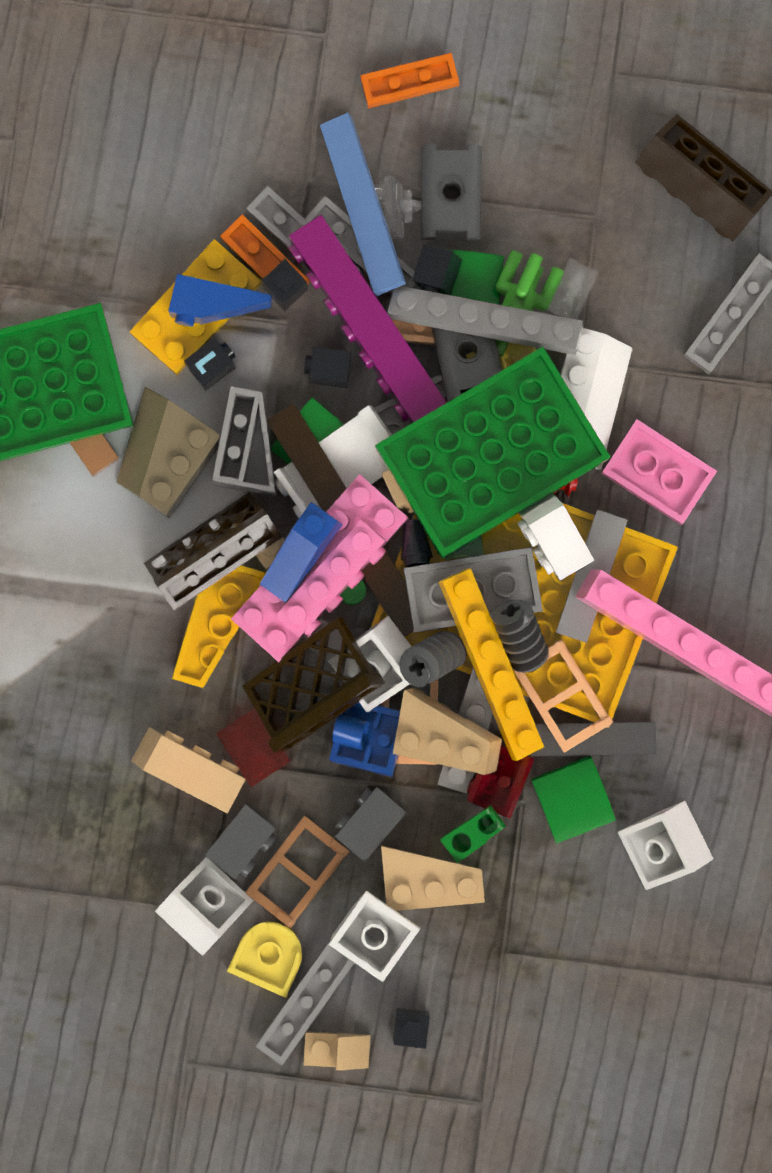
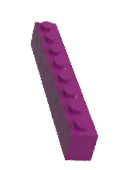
(365, 320)

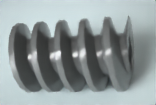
(520, 635)
(432, 658)

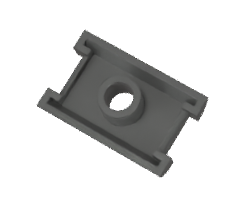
(451, 170)
(462, 373)

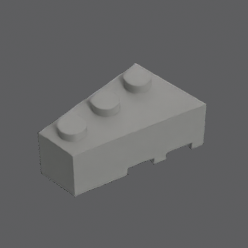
(244, 445)

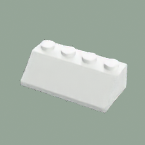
(597, 378)

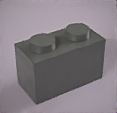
(369, 824)
(241, 842)

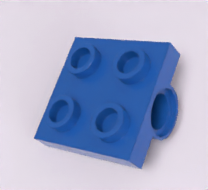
(366, 739)

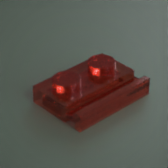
(249, 748)

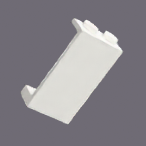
(350, 452)

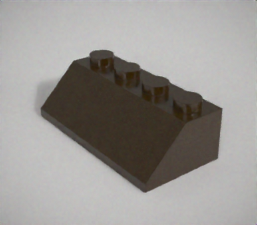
(703, 177)

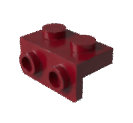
(502, 787)

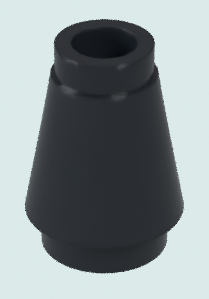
(415, 545)

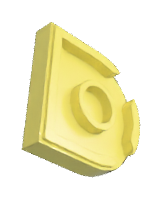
(268, 957)

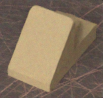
(337, 1050)

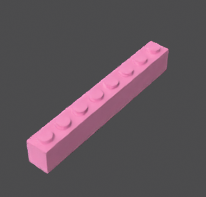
(677, 638)

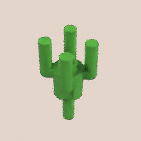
(523, 294)

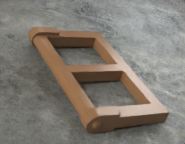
(341, 850)

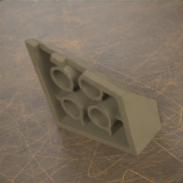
(165, 453)

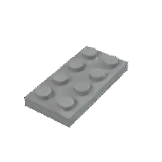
(498, 576)

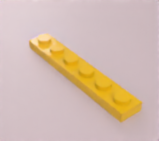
(491, 664)

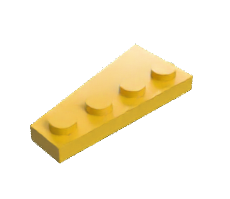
(211, 624)

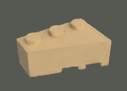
(443, 737)
(189, 769)
(428, 882)

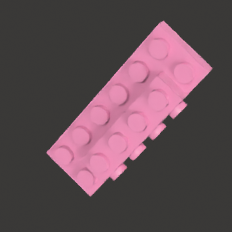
(367, 526)

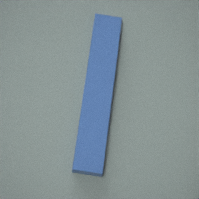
(362, 204)

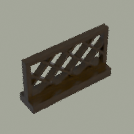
(211, 563)
(330, 705)

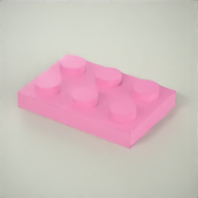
(659, 472)

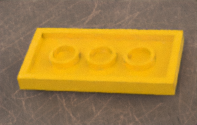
(175, 342)

